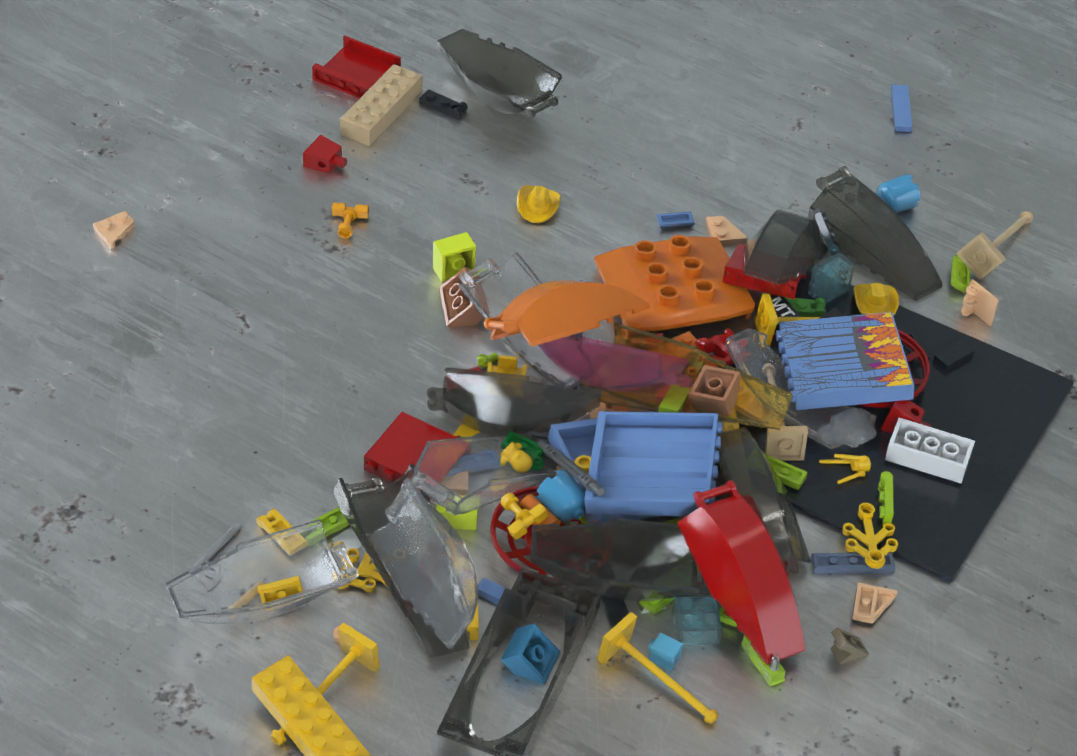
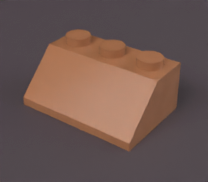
(456, 306)

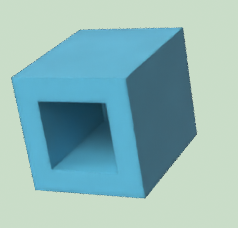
(665, 651)

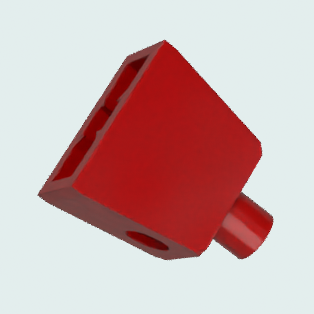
(323, 155)
(906, 410)

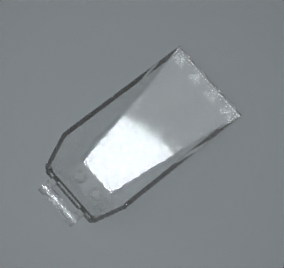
(469, 474)

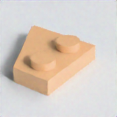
(114, 228)
(725, 231)
(871, 602)

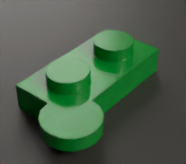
(529, 447)

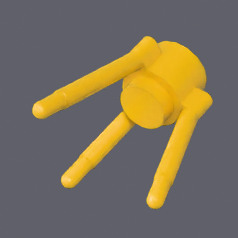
(858, 463)

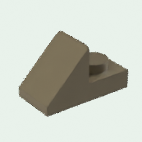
(847, 646)

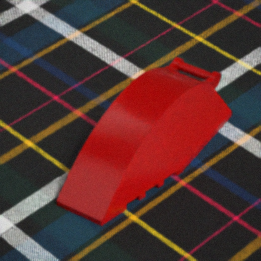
(744, 570)

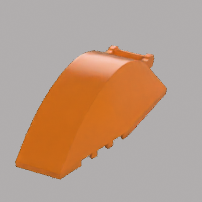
(562, 310)

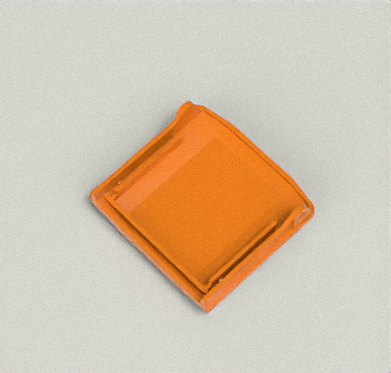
(678, 280)

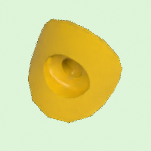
(537, 203)
(876, 298)

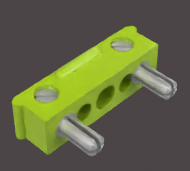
(773, 672)

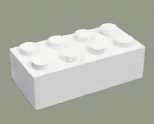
(929, 450)

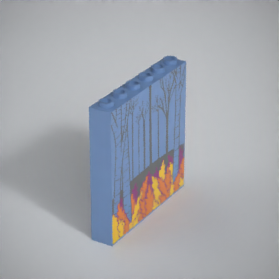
(844, 361)

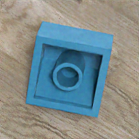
(530, 654)

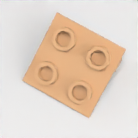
(979, 302)

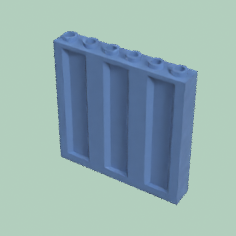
(653, 462)

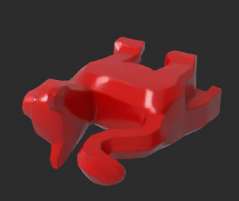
(717, 346)

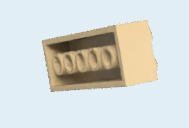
(381, 105)

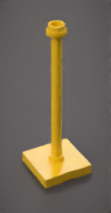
(767, 320)
(619, 638)
(356, 647)

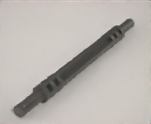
(574, 470)

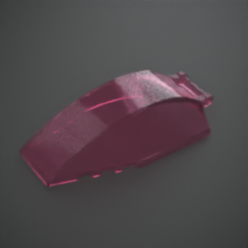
(616, 365)

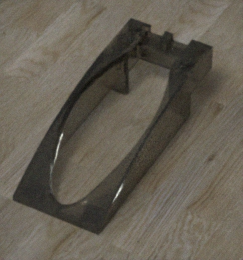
(511, 612)

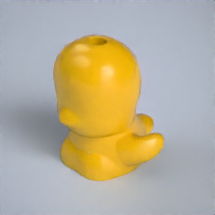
(518, 458)

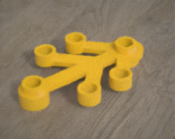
(873, 558)
(366, 570)

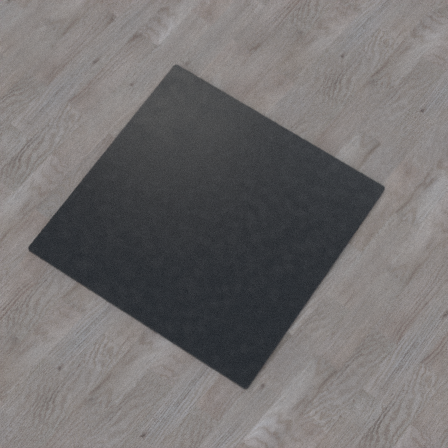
(987, 398)

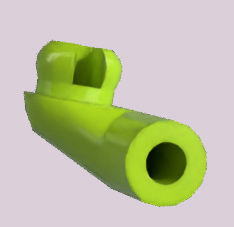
(482, 360)

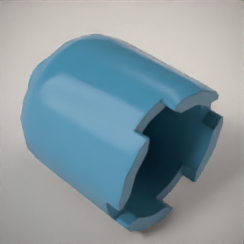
(900, 193)
(562, 496)

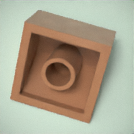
(715, 390)

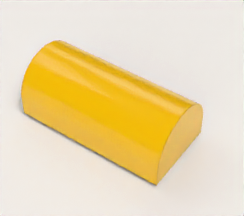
(280, 589)

